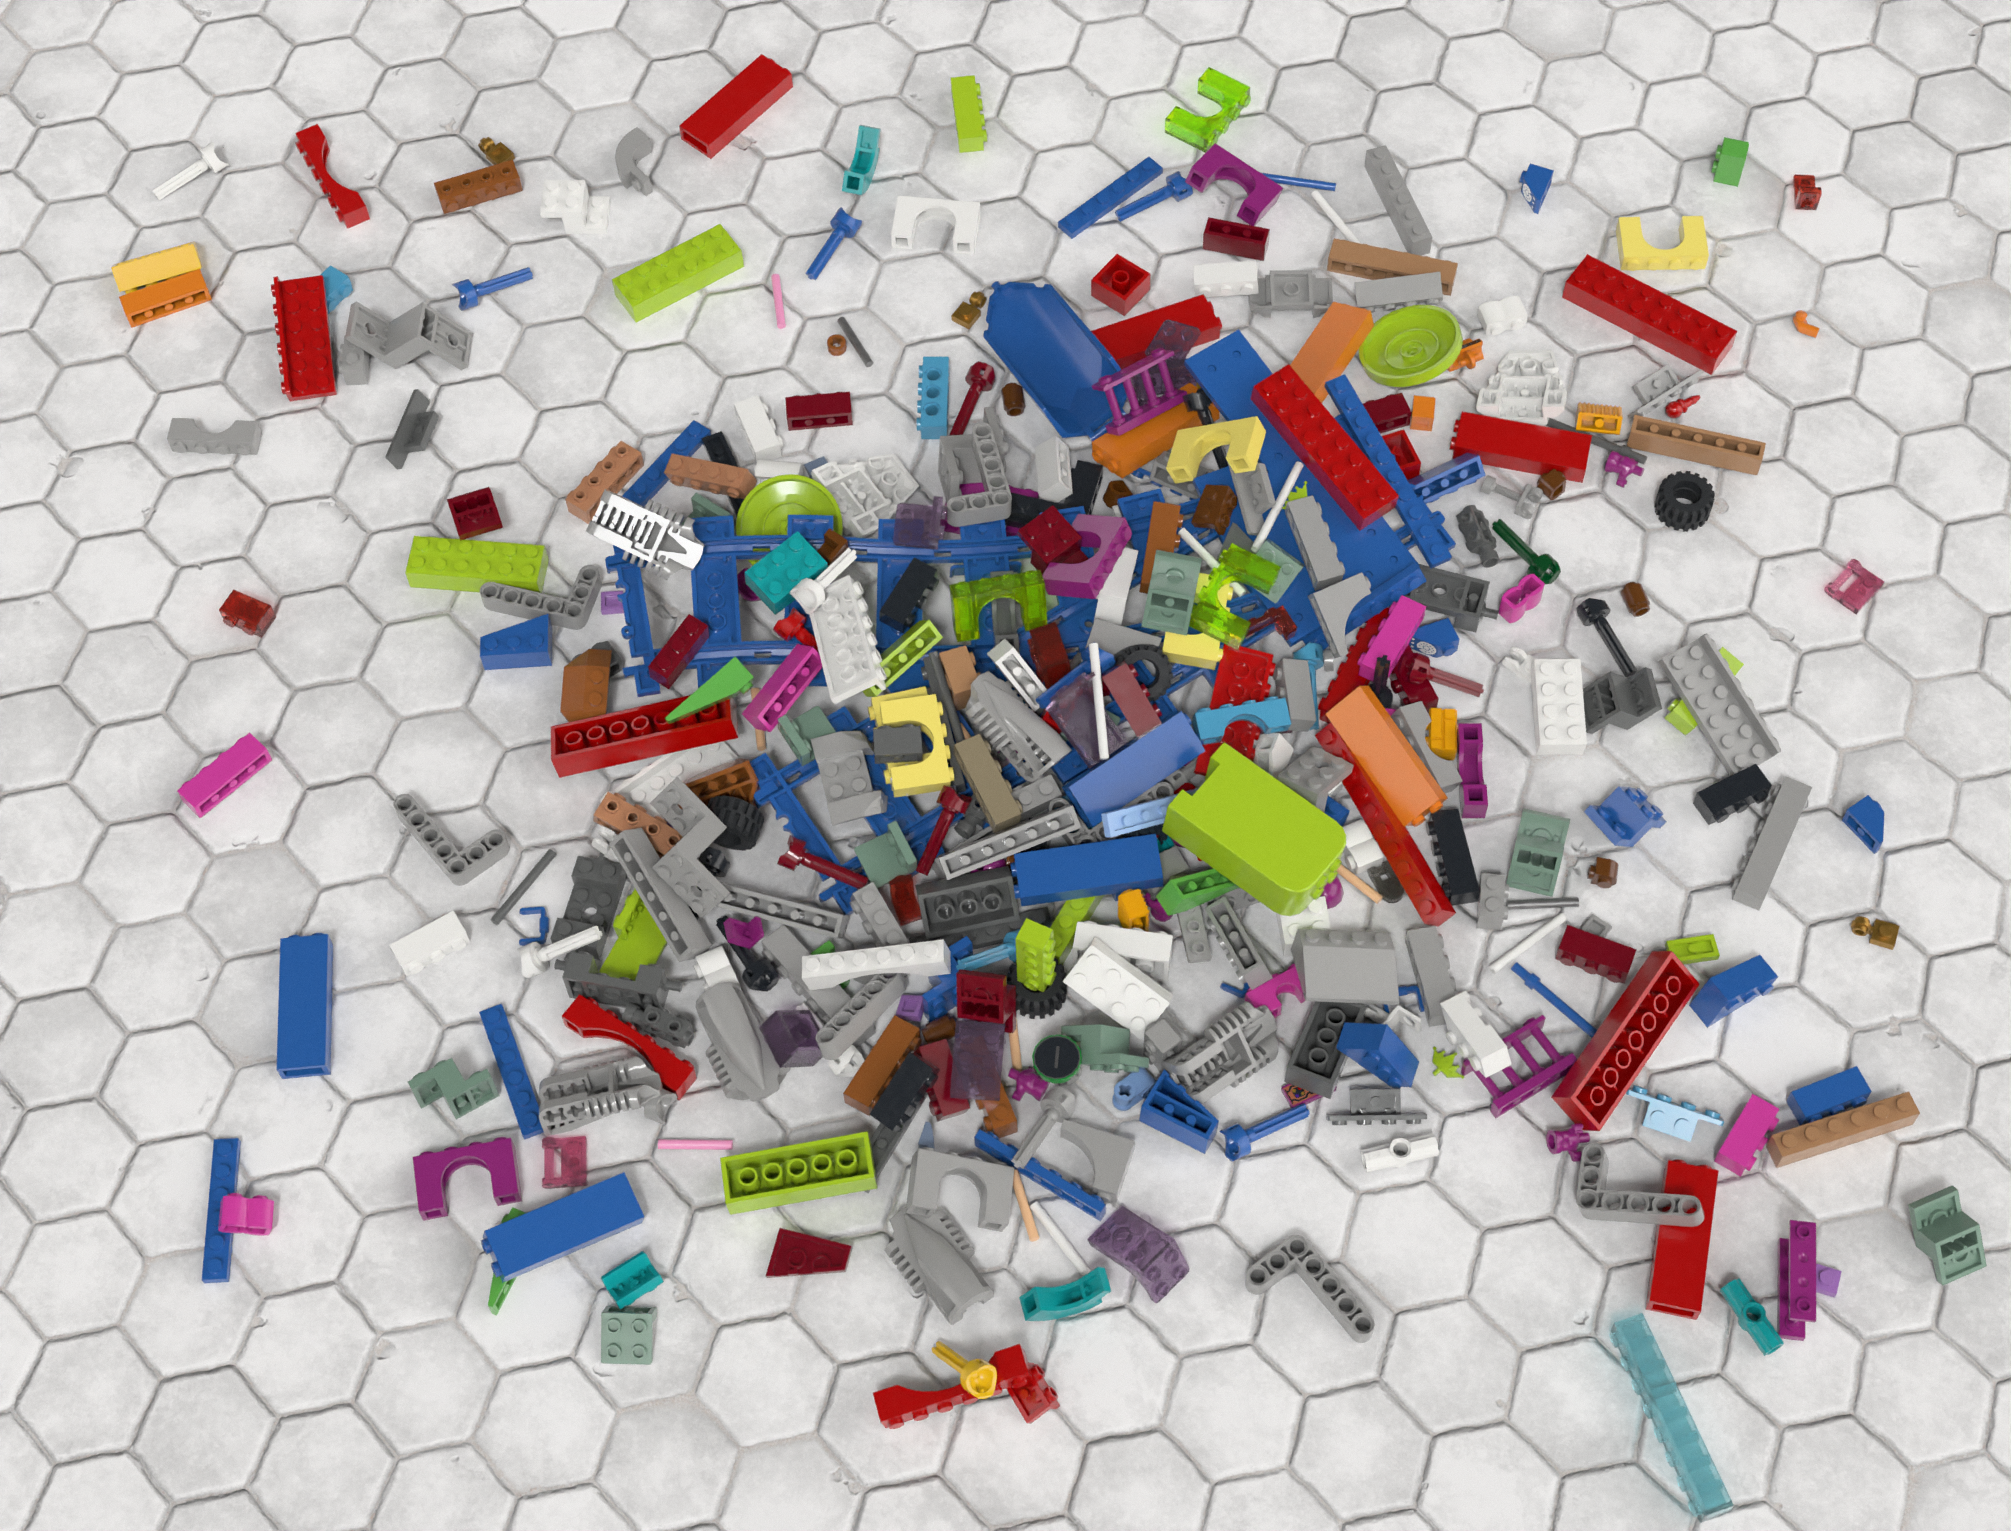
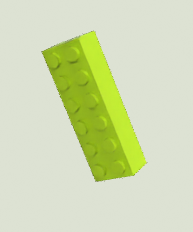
(678, 273)
(471, 563)
(798, 1173)

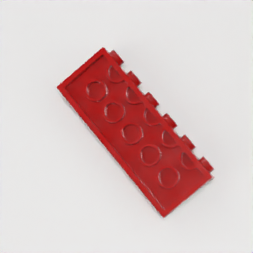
(304, 338)
(1239, 678)

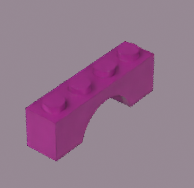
(1469, 762)

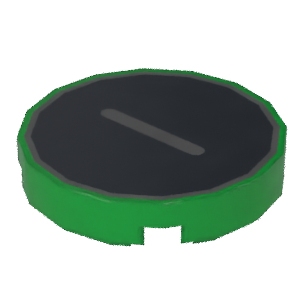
(1057, 1059)

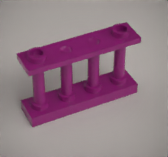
(1155, 405)
(1541, 1077)
(1796, 1280)

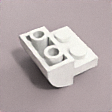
(769, 468)

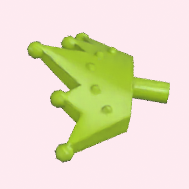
(1301, 493)
(1445, 1064)

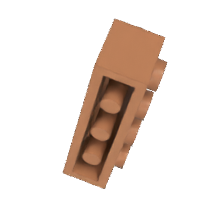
(608, 474)
(709, 476)
(621, 816)

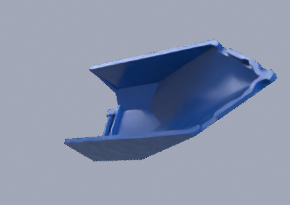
(1052, 357)

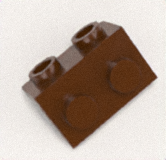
(1215, 508)

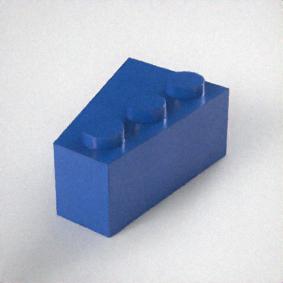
(519, 645)
(1733, 989)
(1379, 1052)
(1178, 1115)

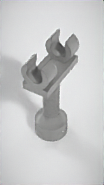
(1524, 509)

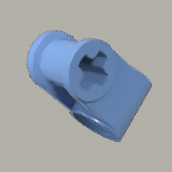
(1135, 1086)

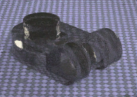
(1391, 888)

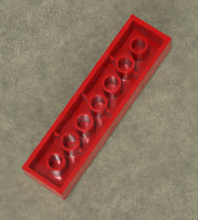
(1649, 314)
(1324, 447)
(637, 735)
(1625, 1040)

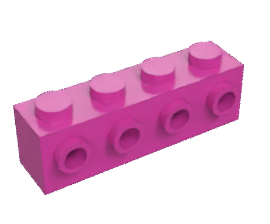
(1393, 635)
(783, 688)
(224, 775)

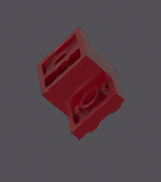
(474, 513)
(1051, 540)
(986, 998)

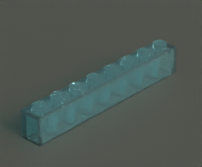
(1671, 1418)

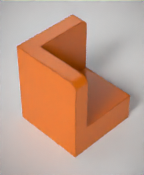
(1422, 413)

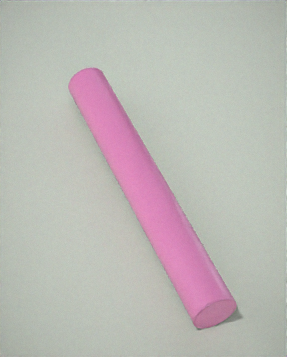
(778, 301)
(695, 1144)

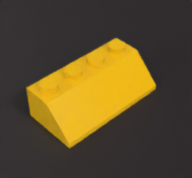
(156, 266)

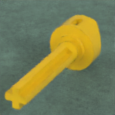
(976, 1376)

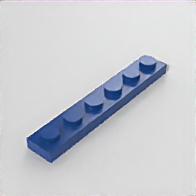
(1110, 197)
(654, 477)
(1376, 601)
(512, 1070)
(1046, 1178)
(222, 1182)

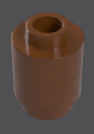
(1013, 399)
(1635, 599)
(939, 1029)

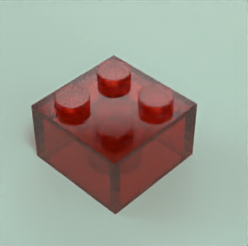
(1048, 654)

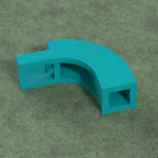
(860, 173)
(1065, 1300)

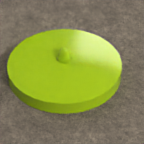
(1411, 346)
(770, 503)

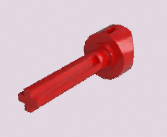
(793, 627)

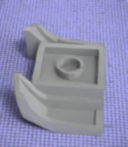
(1292, 292)
(847, 777)

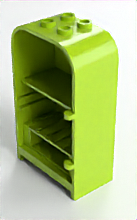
(1258, 833)

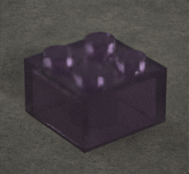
(792, 1038)

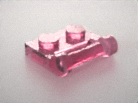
(1859, 592)
(572, 1162)

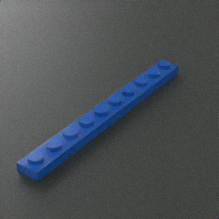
(1378, 453)

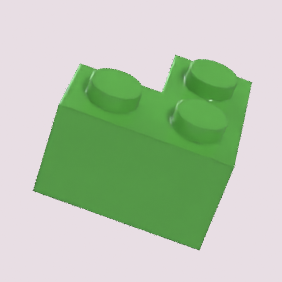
(1730, 162)

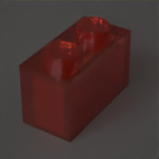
(247, 613)

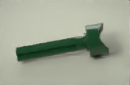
(1538, 564)

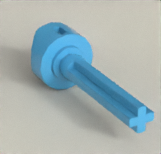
(1315, 662)
(992, 955)

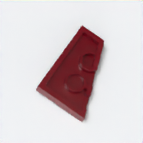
(806, 1255)

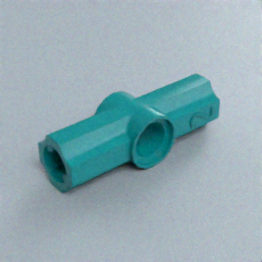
(1760, 1330)

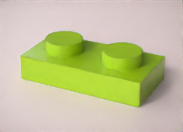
(1694, 949)

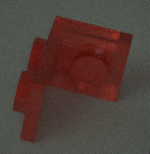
(1805, 192)
(1283, 622)
(904, 899)

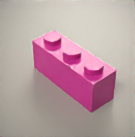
(1747, 1135)

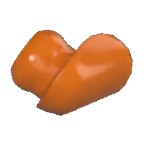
(1802, 326)

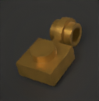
(495, 153)
(967, 313)
(1882, 932)

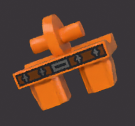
(1469, 354)

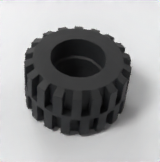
(1687, 487)
(1160, 662)
(741, 820)
(1039, 1003)

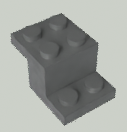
(1620, 700)

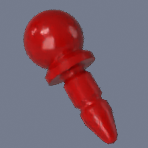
(1676, 408)

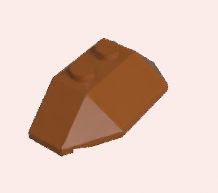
(586, 685)
(729, 779)

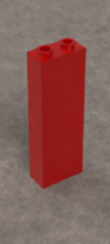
(736, 106)
(1131, 337)
(1521, 446)
(1682, 1251)

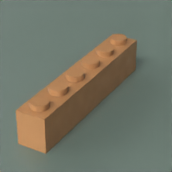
(1383, 263)
(1696, 445)
(1842, 1129)

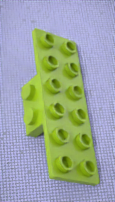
(637, 940)

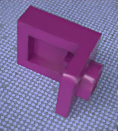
(744, 933)

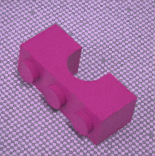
(1267, 992)

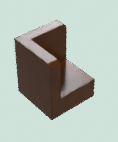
(833, 546)

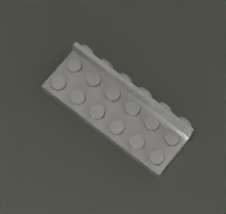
(1720, 705)

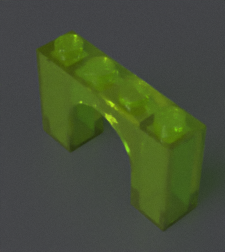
(1205, 131)
(1235, 566)
(972, 596)

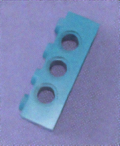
(934, 397)

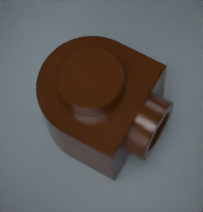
(1552, 484)
(1115, 491)
(1603, 872)

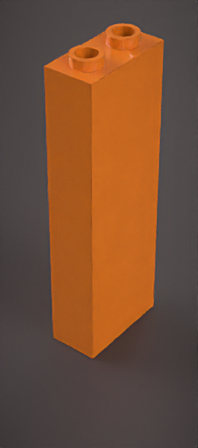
(1332, 346)
(1147, 441)
(1387, 756)

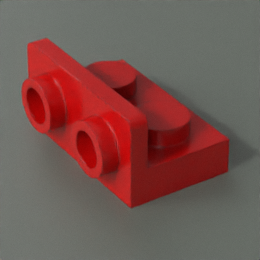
(1034, 1397)

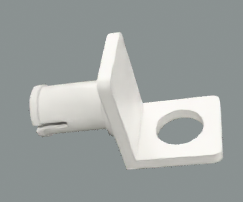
(1398, 1014)

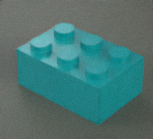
(782, 570)

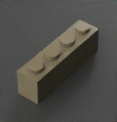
(987, 783)

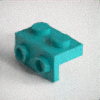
(631, 1280)

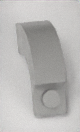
(629, 152)

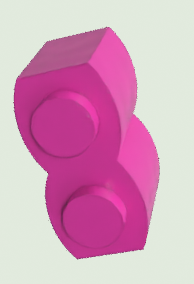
(1521, 598)
(246, 1215)

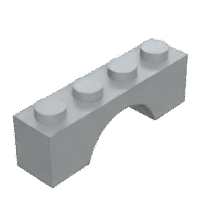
(239, 438)
(1412, 722)

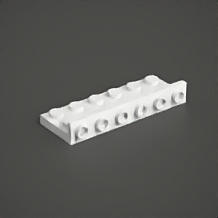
(846, 641)
(682, 764)

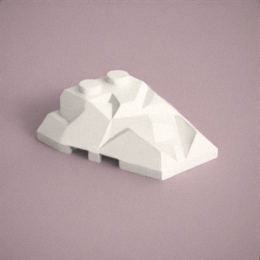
(1525, 388)
(866, 490)

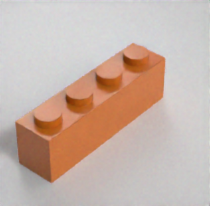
(165, 298)

